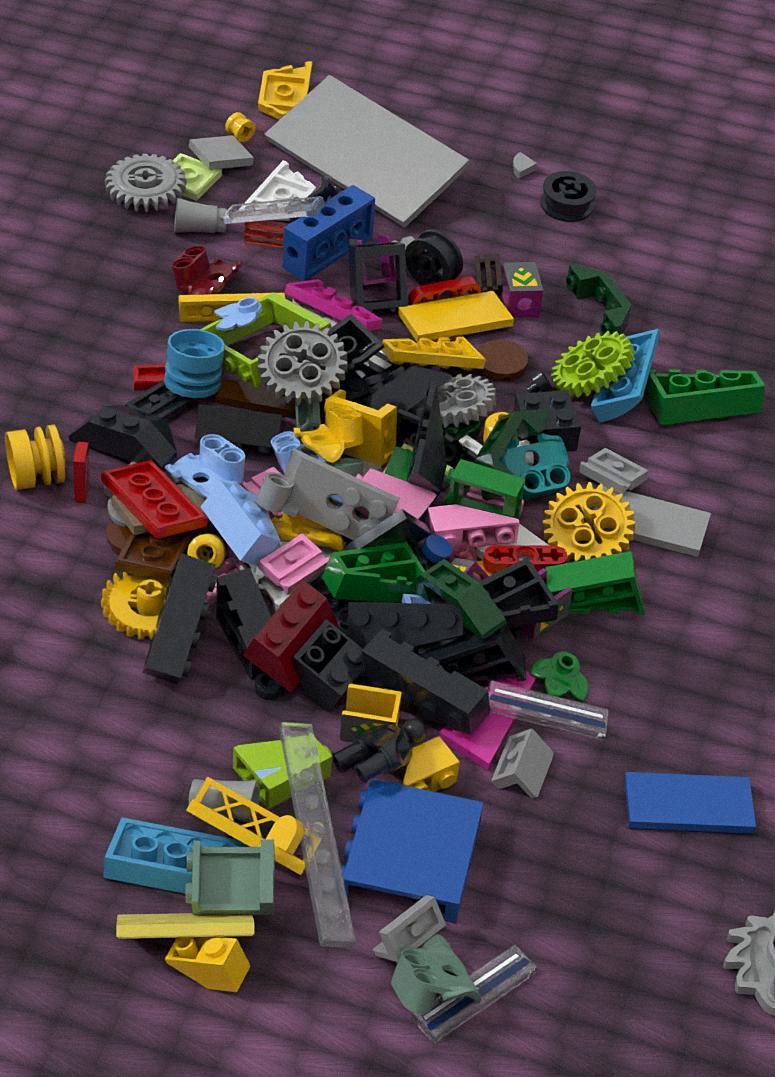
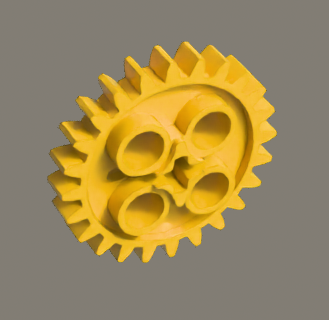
(611, 515)

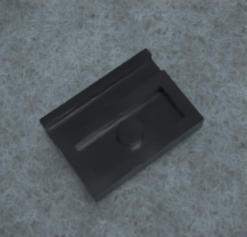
(161, 402)

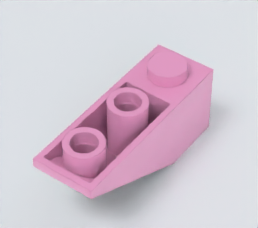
(471, 526)

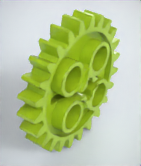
(593, 363)

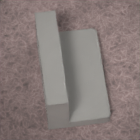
(523, 762)
(410, 929)

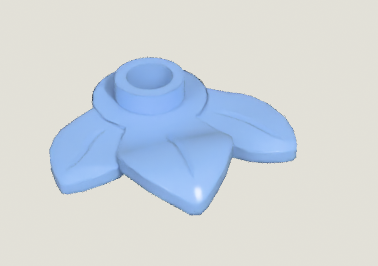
(238, 314)

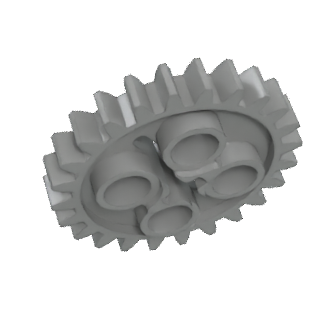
(302, 363)
(462, 400)

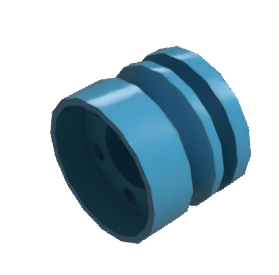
(194, 363)

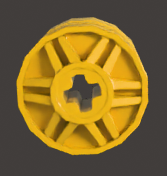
(35, 457)

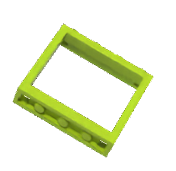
(273, 310)

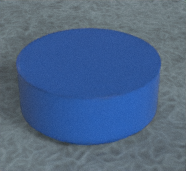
(436, 548)

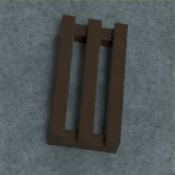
(487, 262)

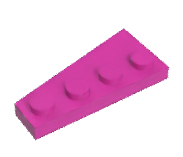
(327, 302)
(489, 736)

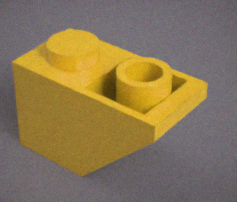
(431, 766)
(210, 961)

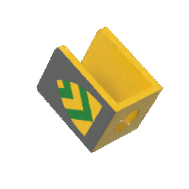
(367, 709)

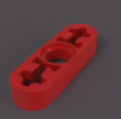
(457, 287)
(534, 552)

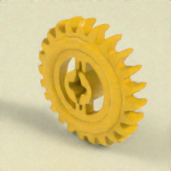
(135, 592)

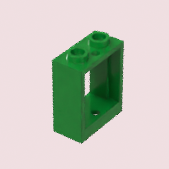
(485, 479)

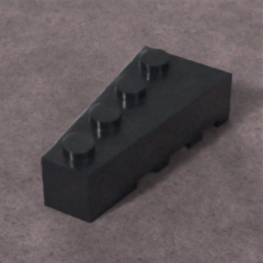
(179, 619)
(425, 684)

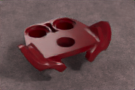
(194, 272)

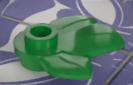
(561, 678)

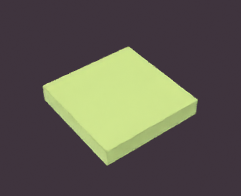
(198, 176)

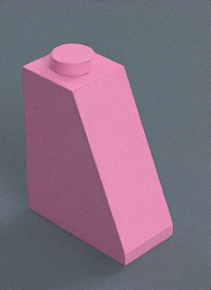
(412, 497)

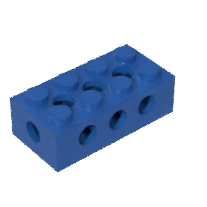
(322, 239)

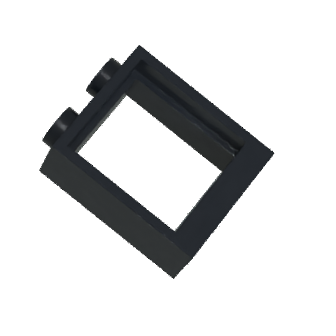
(356, 253)

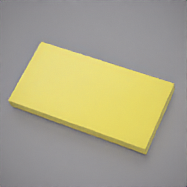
(183, 925)

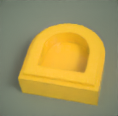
(287, 833)

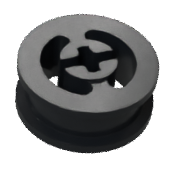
(568, 196)
(440, 254)

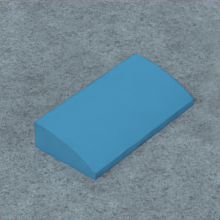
(629, 389)
(155, 854)

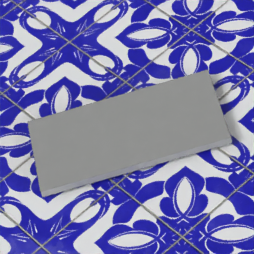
(367, 147)

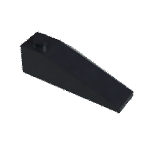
(428, 455)

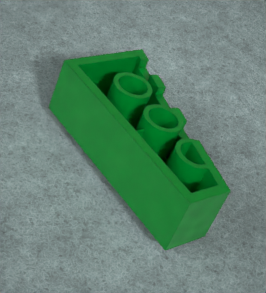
(703, 395)

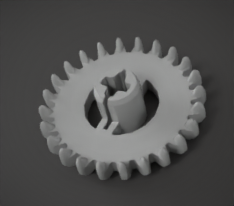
(142, 186)

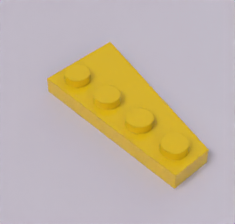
(441, 353)

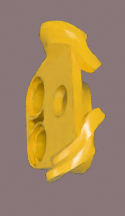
(343, 432)
(290, 527)

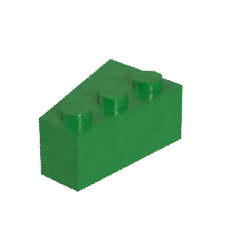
(373, 573)
(599, 583)

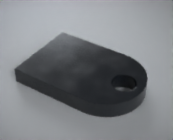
(396, 529)

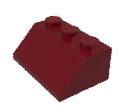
(288, 632)

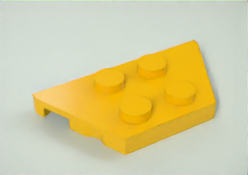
(283, 89)

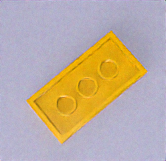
(456, 316)

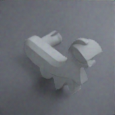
(755, 960)

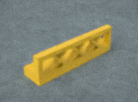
(202, 307)
(236, 830)

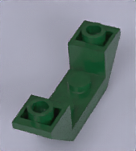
(590, 282)
(505, 430)
(476, 607)

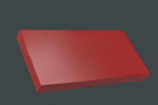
(154, 499)

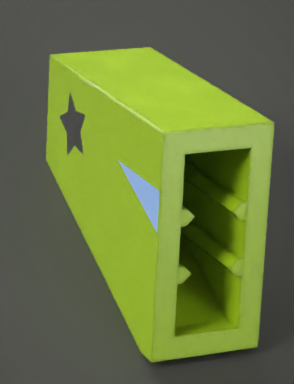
(267, 764)

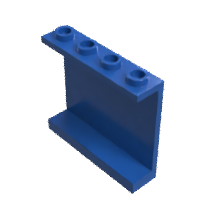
(412, 844)

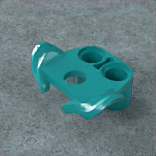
(551, 460)

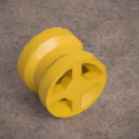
(240, 127)

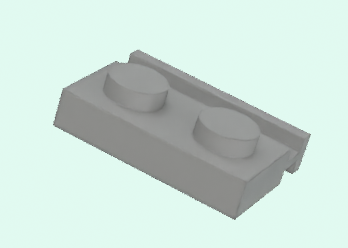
(613, 471)

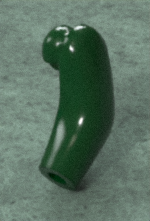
(472, 429)

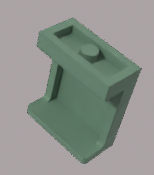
(231, 879)

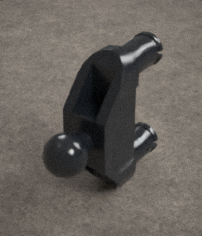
(381, 748)

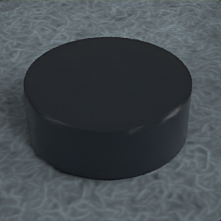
(267, 687)

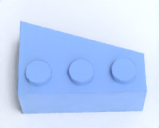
(241, 522)

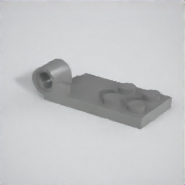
(306, 492)

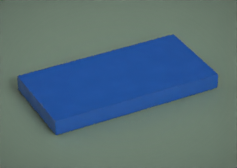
(689, 802)

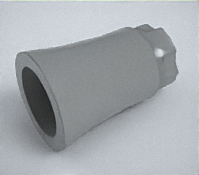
(198, 217)
(215, 799)

